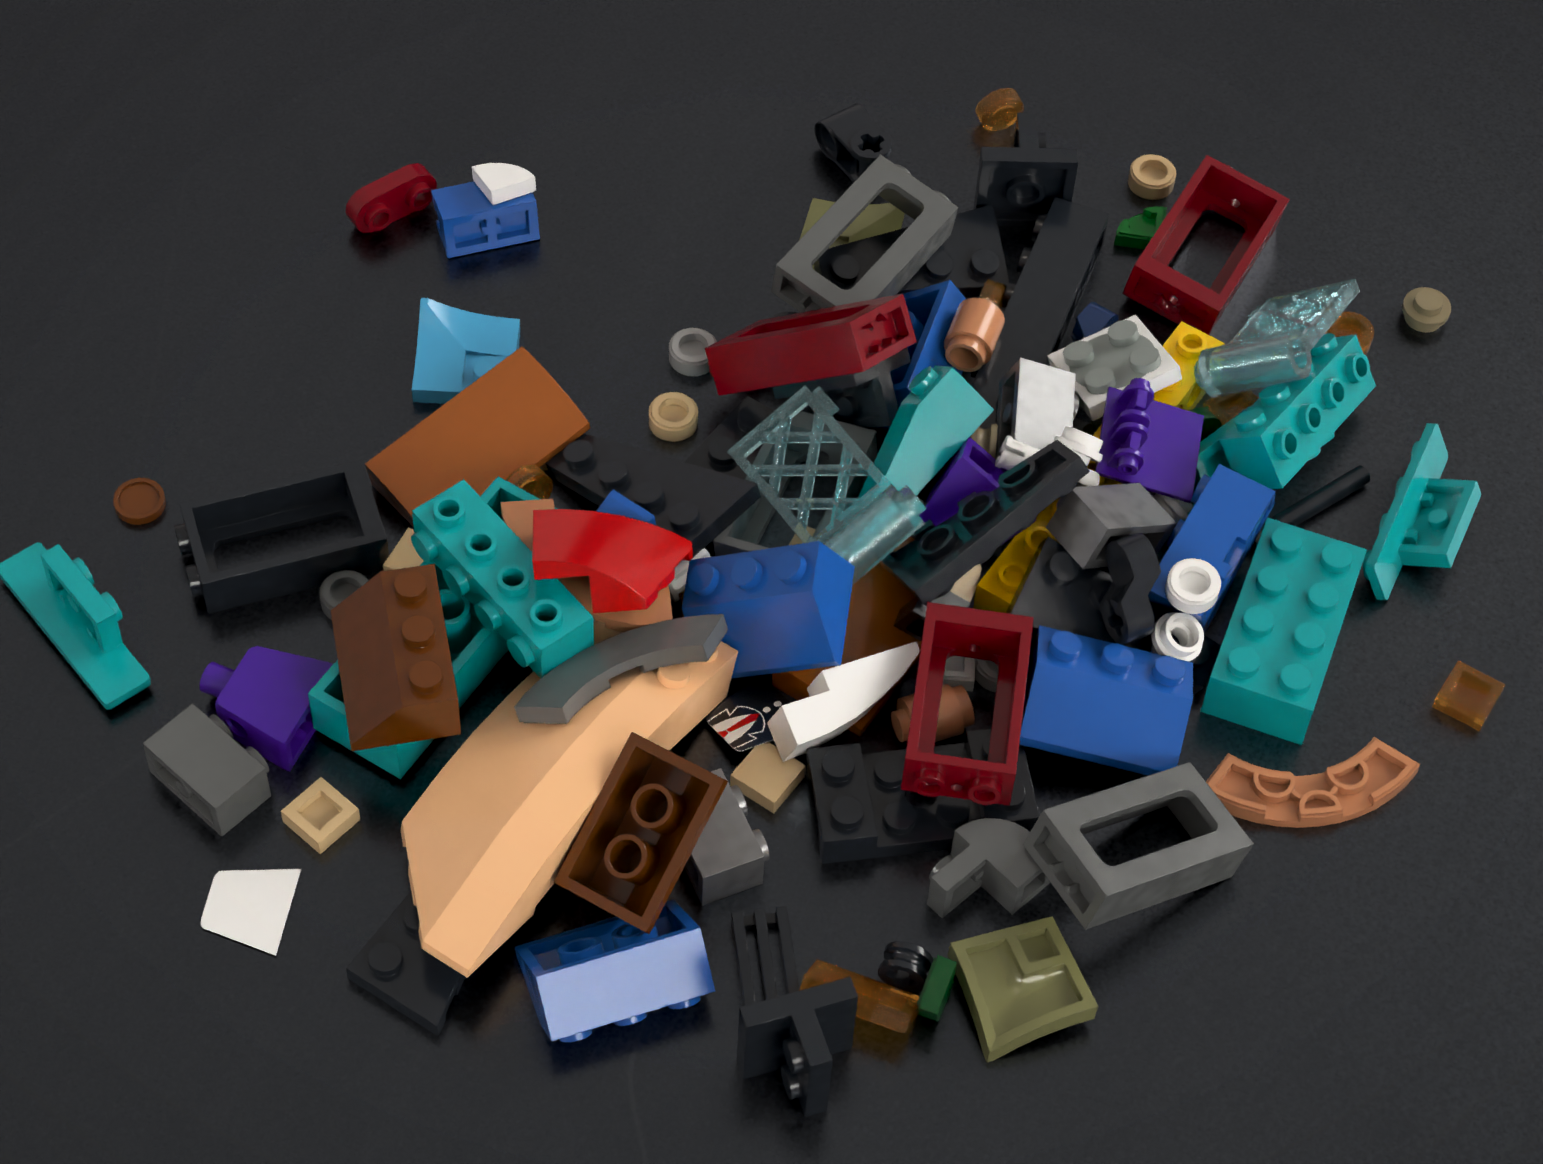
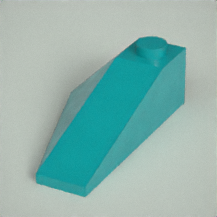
(929, 428)

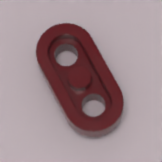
(391, 198)

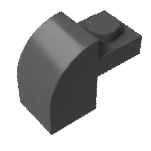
(987, 856)

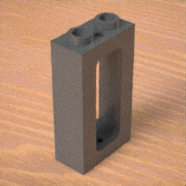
(934, 219)
(749, 527)
(1107, 892)

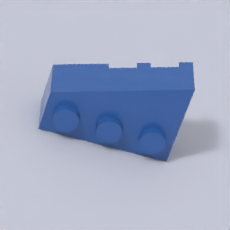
(1217, 530)

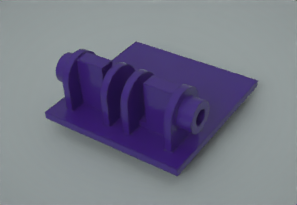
(1149, 442)

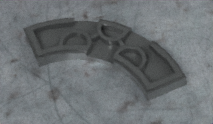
(587, 674)

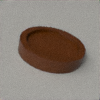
(139, 501)

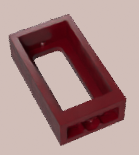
(1231, 195)
(811, 345)
(975, 635)

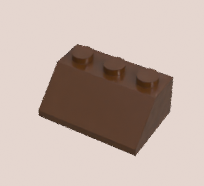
(396, 660)
(640, 832)

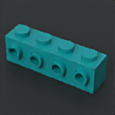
(1298, 416)
(496, 575)

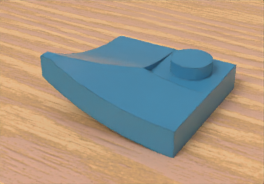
(457, 349)

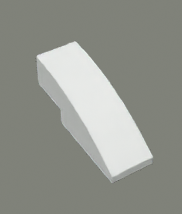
(838, 700)

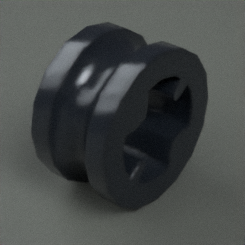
(905, 966)

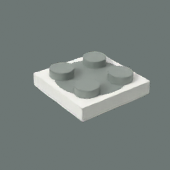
(1113, 360)

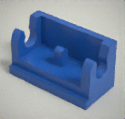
(473, 225)

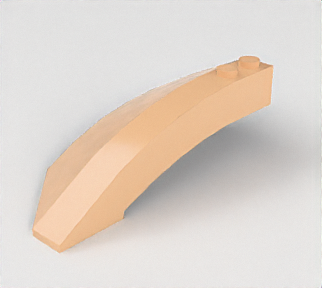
(519, 792)

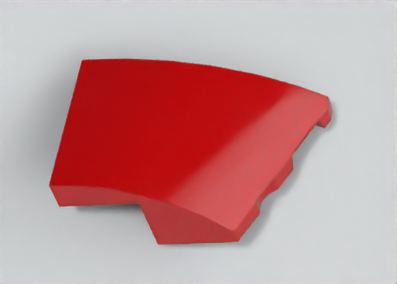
(621, 555)

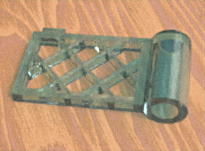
(1274, 341)
(870, 524)

